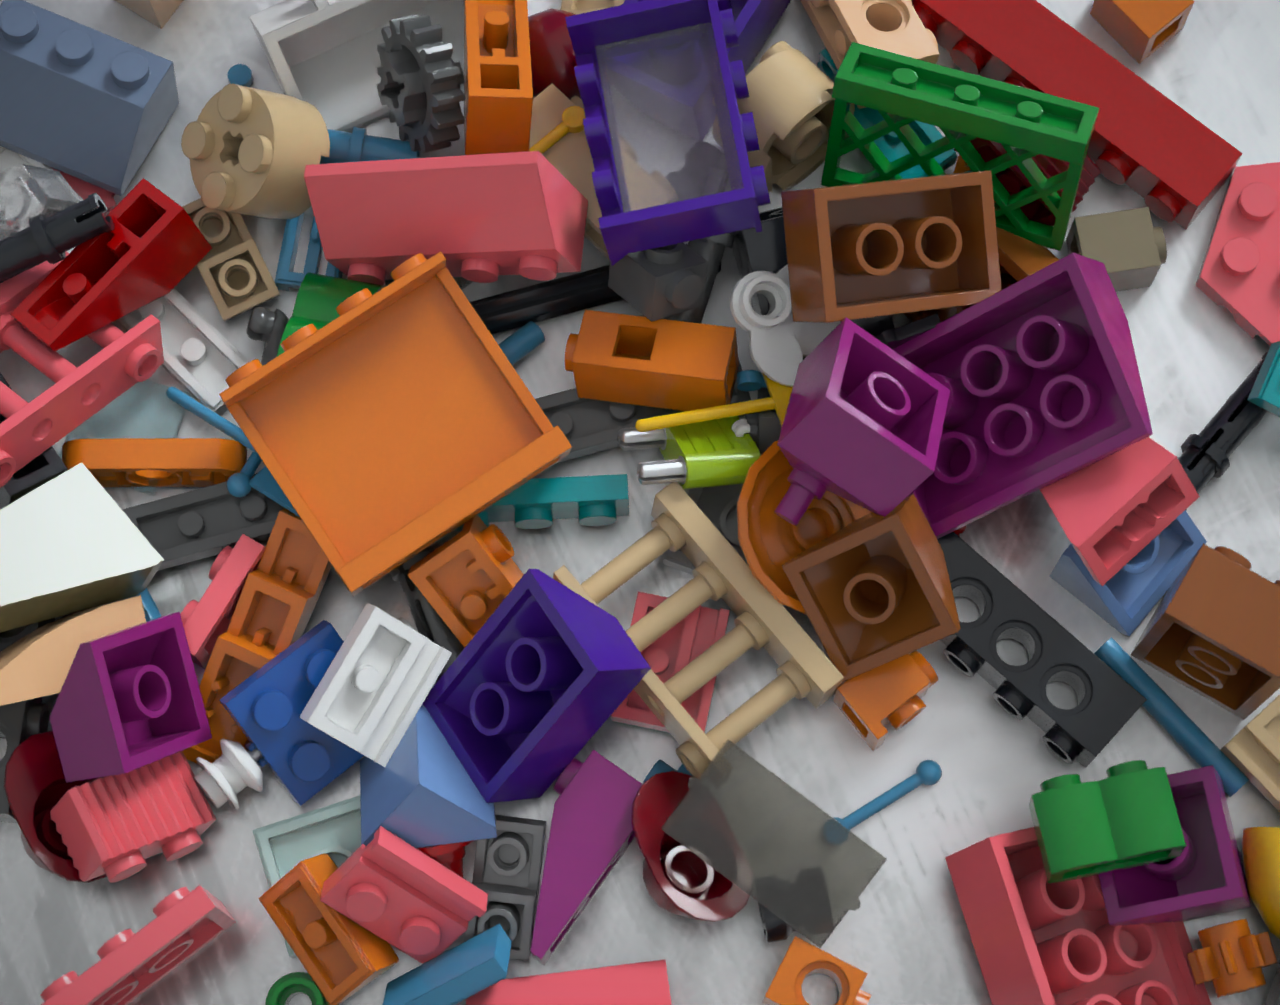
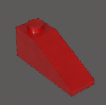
(116, 271)

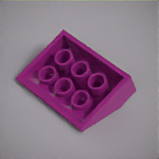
(1036, 390)

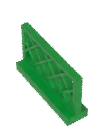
(963, 109)

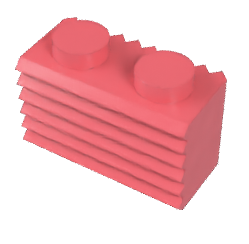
(132, 817)

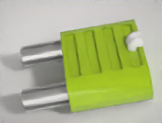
(695, 453)

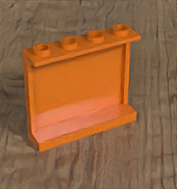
(393, 422)

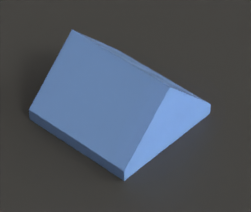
(1140, 583)
(423, 792)

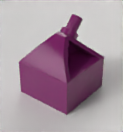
(859, 425)

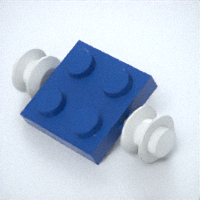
(268, 714)

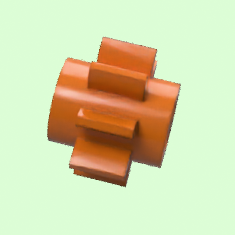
(1232, 958)

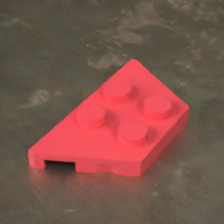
(1244, 252)

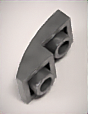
(510, 875)

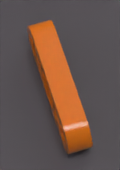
(169, 460)

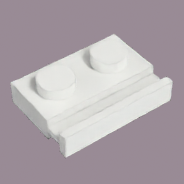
(375, 684)

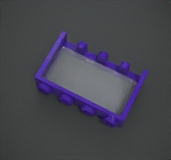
(666, 123)

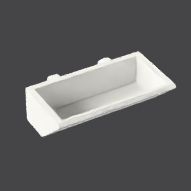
(330, 51)

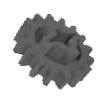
(420, 83)

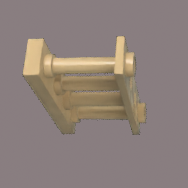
(759, 624)

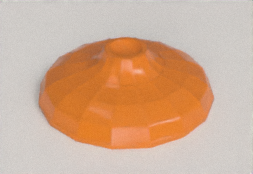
(771, 540)

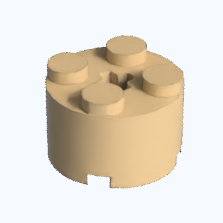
(790, 115)
(254, 150)

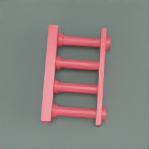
(77, 390)

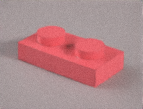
(212, 614)

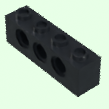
(1053, 654)

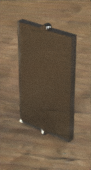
(773, 843)

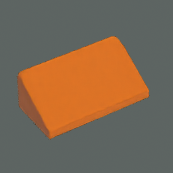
(328, 944)

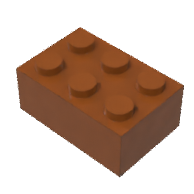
(891, 246)
(1218, 631)

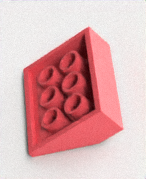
(1055, 938)

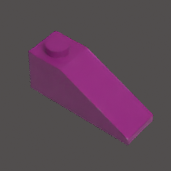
(585, 842)

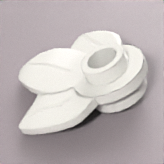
(774, 339)

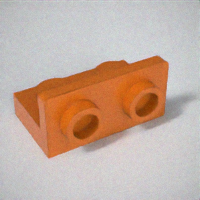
(468, 577)

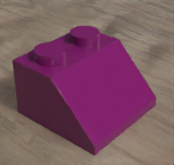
(129, 701)
(1189, 886)

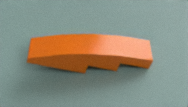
(265, 622)

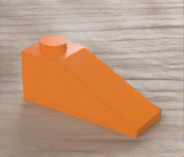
(497, 77)

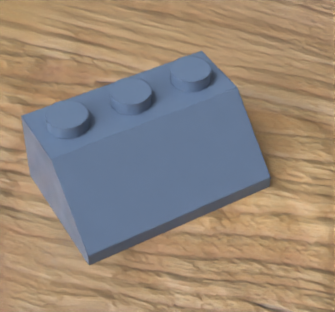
(79, 96)

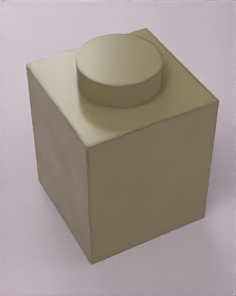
(1123, 243)

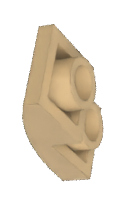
(234, 264)

